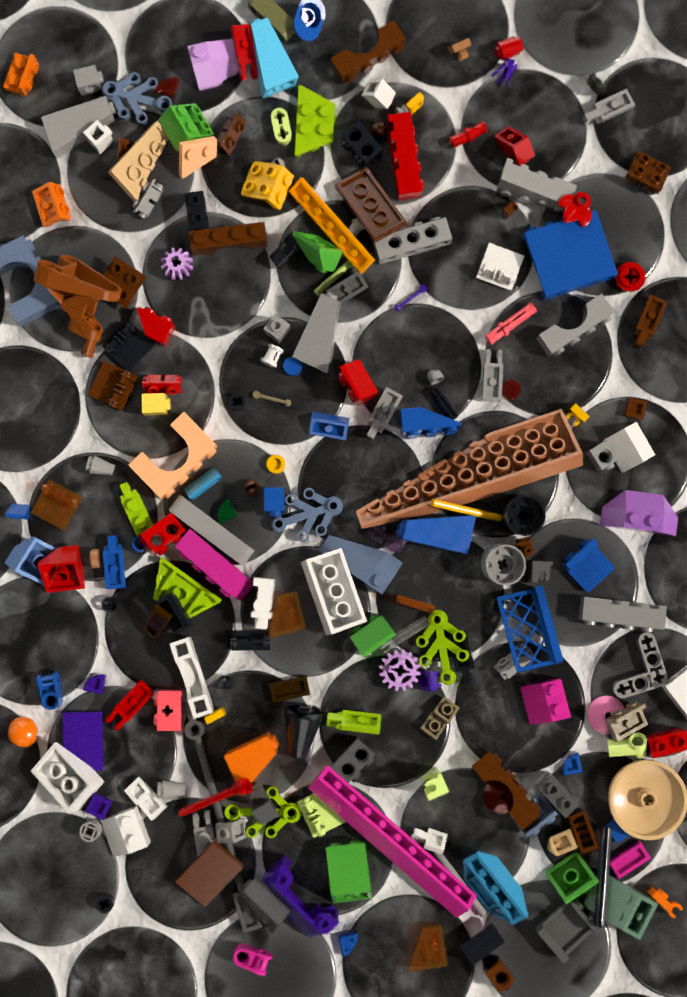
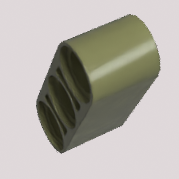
(279, 19)

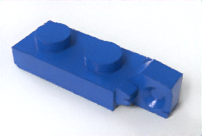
(114, 564)

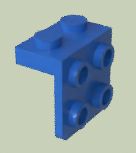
(588, 565)

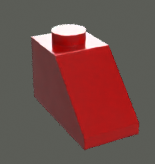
(515, 145)

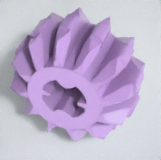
(185, 263)

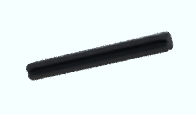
(603, 873)

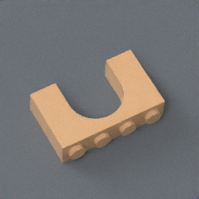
(199, 448)

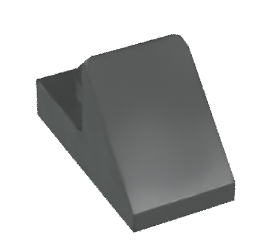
(261, 804)

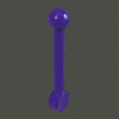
(422, 289)

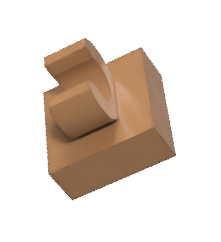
(460, 49)

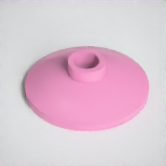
(598, 710)

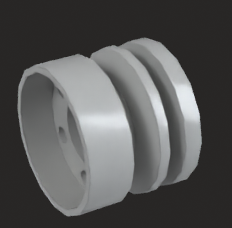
(514, 564)

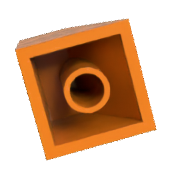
(252, 756)

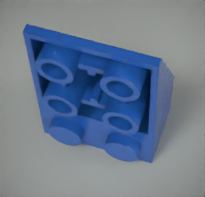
(424, 422)

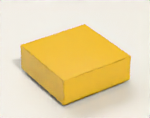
(415, 103)
(215, 715)

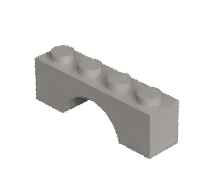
(594, 313)

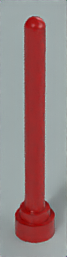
(241, 787)

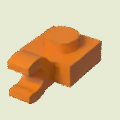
(661, 897)

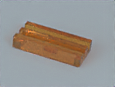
(414, 603)

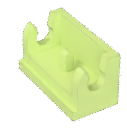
(435, 786)

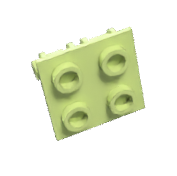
(319, 815)

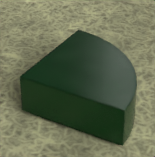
(226, 512)

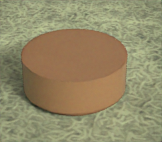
(95, 558)

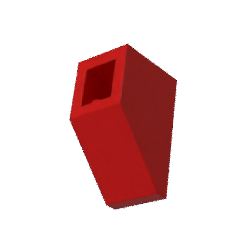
(156, 328)

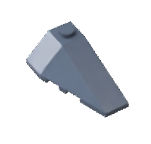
(366, 563)

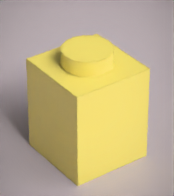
(155, 404)

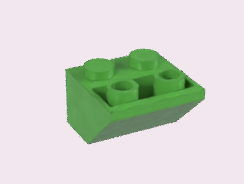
(184, 124)

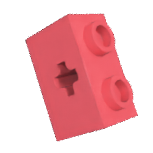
(174, 720)

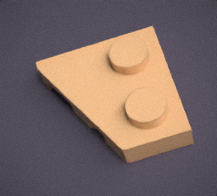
(195, 154)

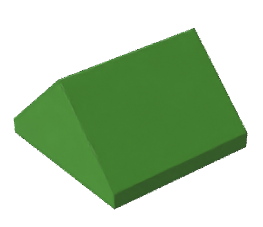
(571, 877)

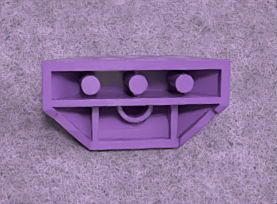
(640, 513)

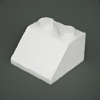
(126, 832)

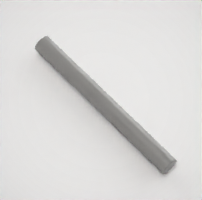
(476, 904)

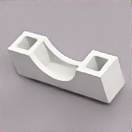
(193, 677)

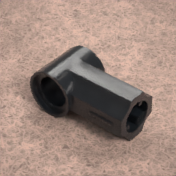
(286, 251)

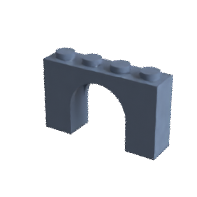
(40, 301)

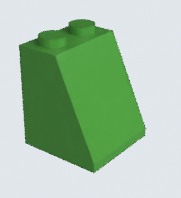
(348, 872)

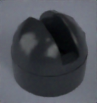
(113, 604)
(224, 682)

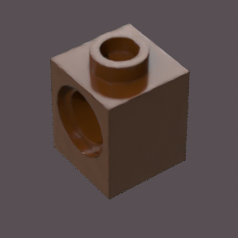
(494, 967)

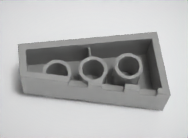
(622, 613)

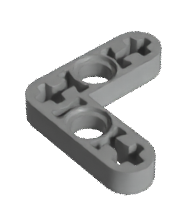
(647, 676)

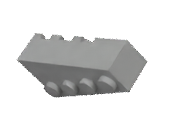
(533, 186)

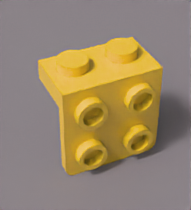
(267, 183)

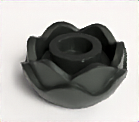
(596, 84)

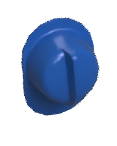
(309, 19)

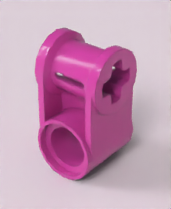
(253, 960)

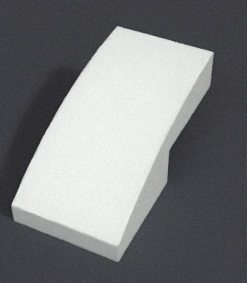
(146, 798)

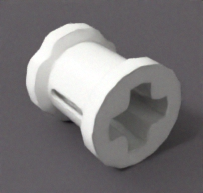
(272, 355)

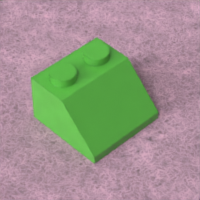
(371, 635)

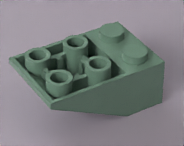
(625, 907)

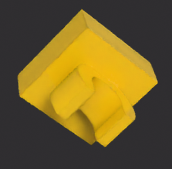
(579, 413)

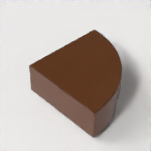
(509, 210)

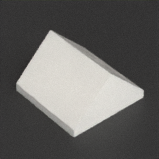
(630, 447)

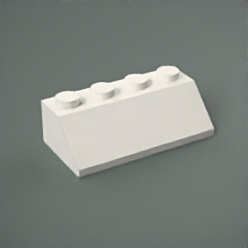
(333, 591)

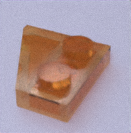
(287, 615)
(429, 949)

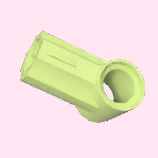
(634, 745)

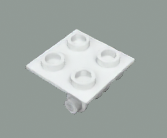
(500, 266)

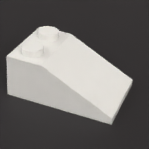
(67, 778)

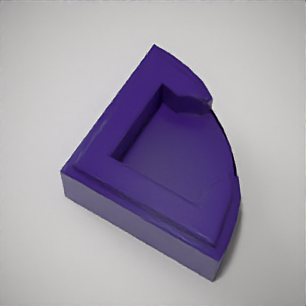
(95, 684)

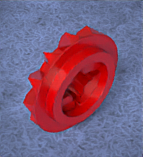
(636, 271)

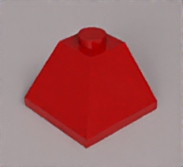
(63, 569)

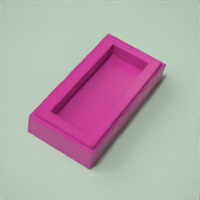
(629, 859)

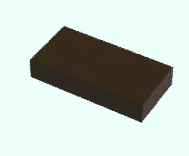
(156, 622)
(289, 689)

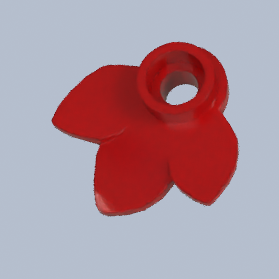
(575, 210)

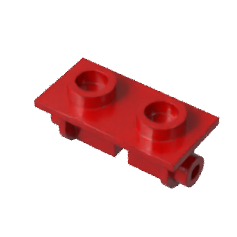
(170, 385)

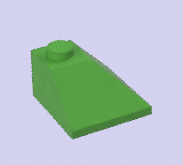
(318, 251)

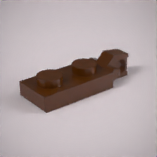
(649, 320)

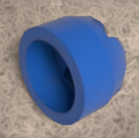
(134, 546)

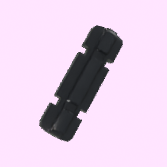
(443, 403)

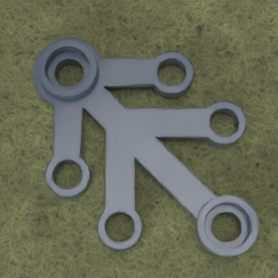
(133, 96)
(310, 513)

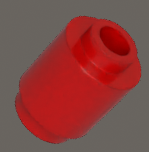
(508, 48)

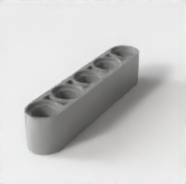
(211, 530)

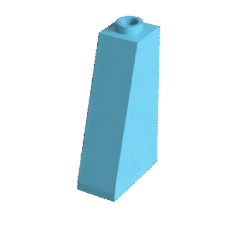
(272, 61)

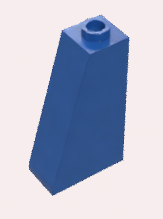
(443, 533)

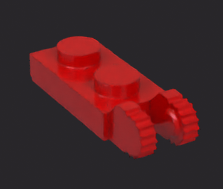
(244, 50)
(131, 703)

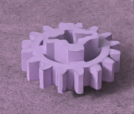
(398, 678)

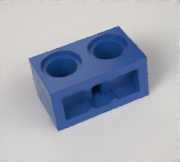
(274, 501)

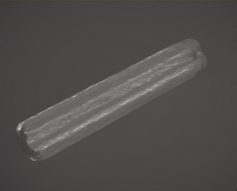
(404, 634)

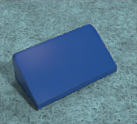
(329, 425)

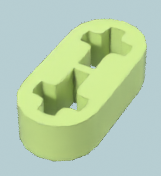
(277, 127)

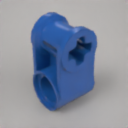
(51, 688)

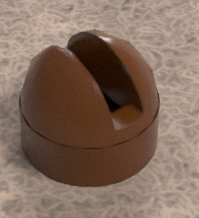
(379, 128)
(253, 491)

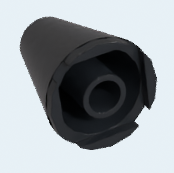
(301, 728)

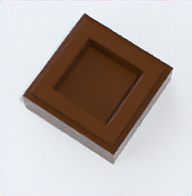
(635, 408)

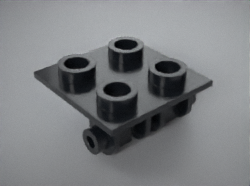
(128, 345)

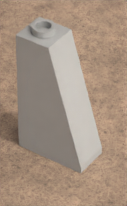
(67, 126)
(319, 335)

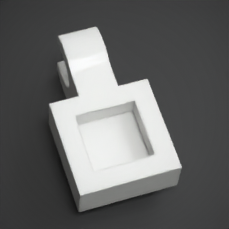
(432, 839)

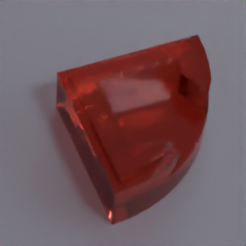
(168, 86)

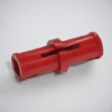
(468, 134)

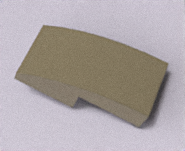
(439, 718)

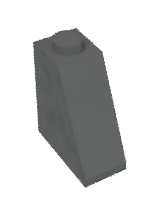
(265, 904)

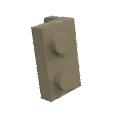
(626, 721)

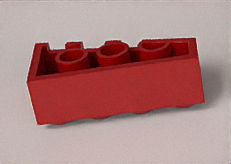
(404, 156)

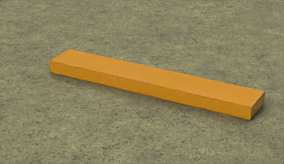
(331, 225)

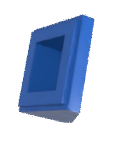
(18, 511)

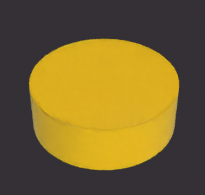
(275, 464)

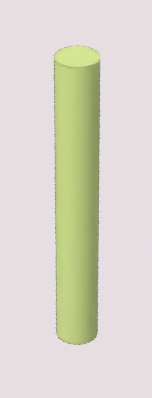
(332, 278)

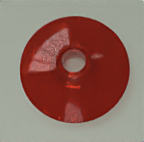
(492, 797)

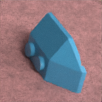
(495, 887)

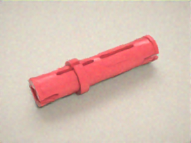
(504, 328)

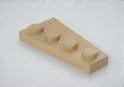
(139, 161)

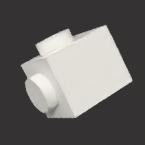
(378, 93)
(99, 136)

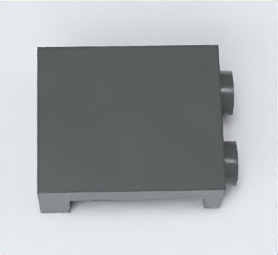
(566, 928)

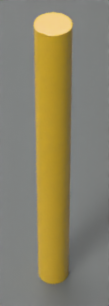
(466, 510)

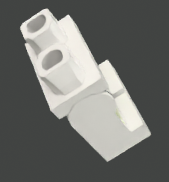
(264, 601)

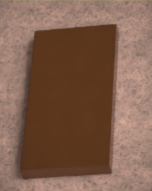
(370, 204)

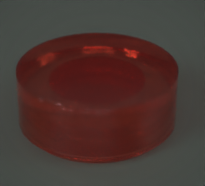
(511, 389)

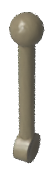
(257, 395)

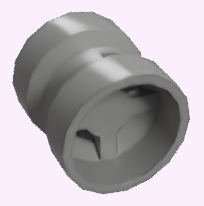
(94, 828)

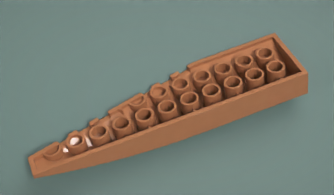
(484, 469)

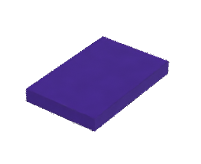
(85, 737)

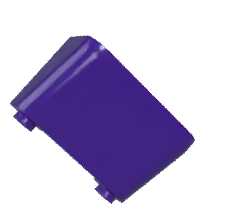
(309, 922)

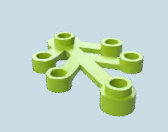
(442, 644)
(283, 813)

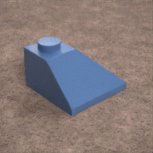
(26, 556)

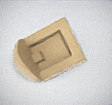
(561, 843)

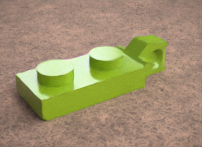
(135, 509)
(355, 721)

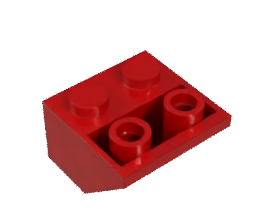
(357, 381)

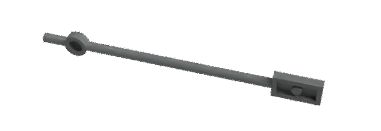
(247, 916)

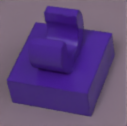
(428, 680)
(99, 806)

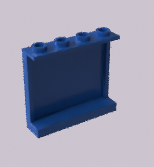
(569, 256)

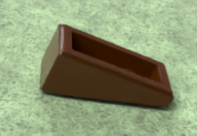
(582, 850)

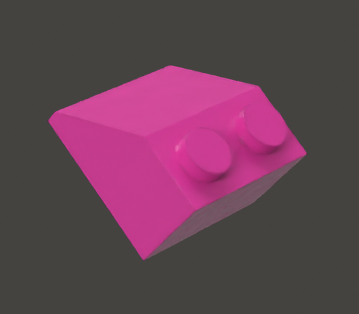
(545, 701)

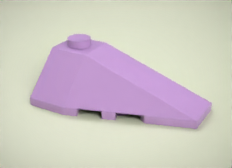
(213, 62)

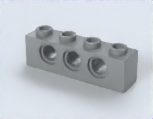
(437, 225)

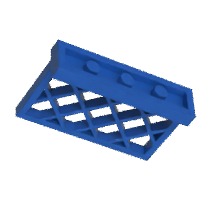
(546, 625)

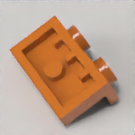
(21, 74)
(51, 204)

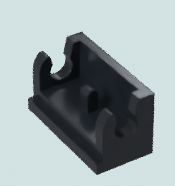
(180, 619)
(482, 944)

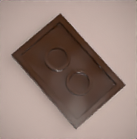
(209, 873)

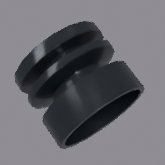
(533, 519)

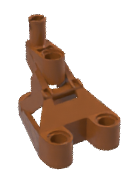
(86, 286)

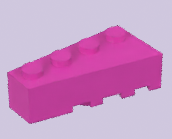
(214, 565)

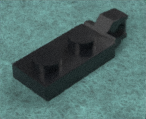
(466, 667)

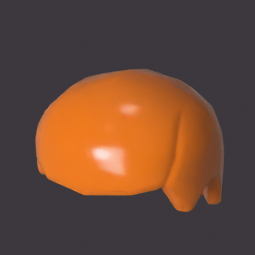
(23, 732)

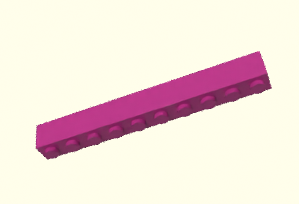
(392, 842)

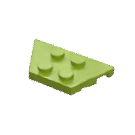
(314, 121)
(191, 594)

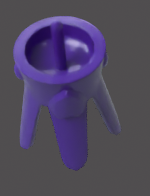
(508, 68)

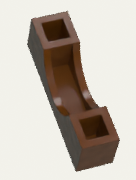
(349, 64)
(244, 235)
(522, 810)

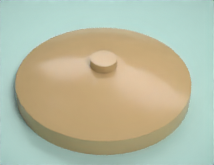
(647, 799)

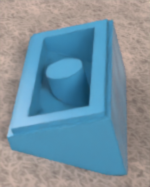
(203, 483)

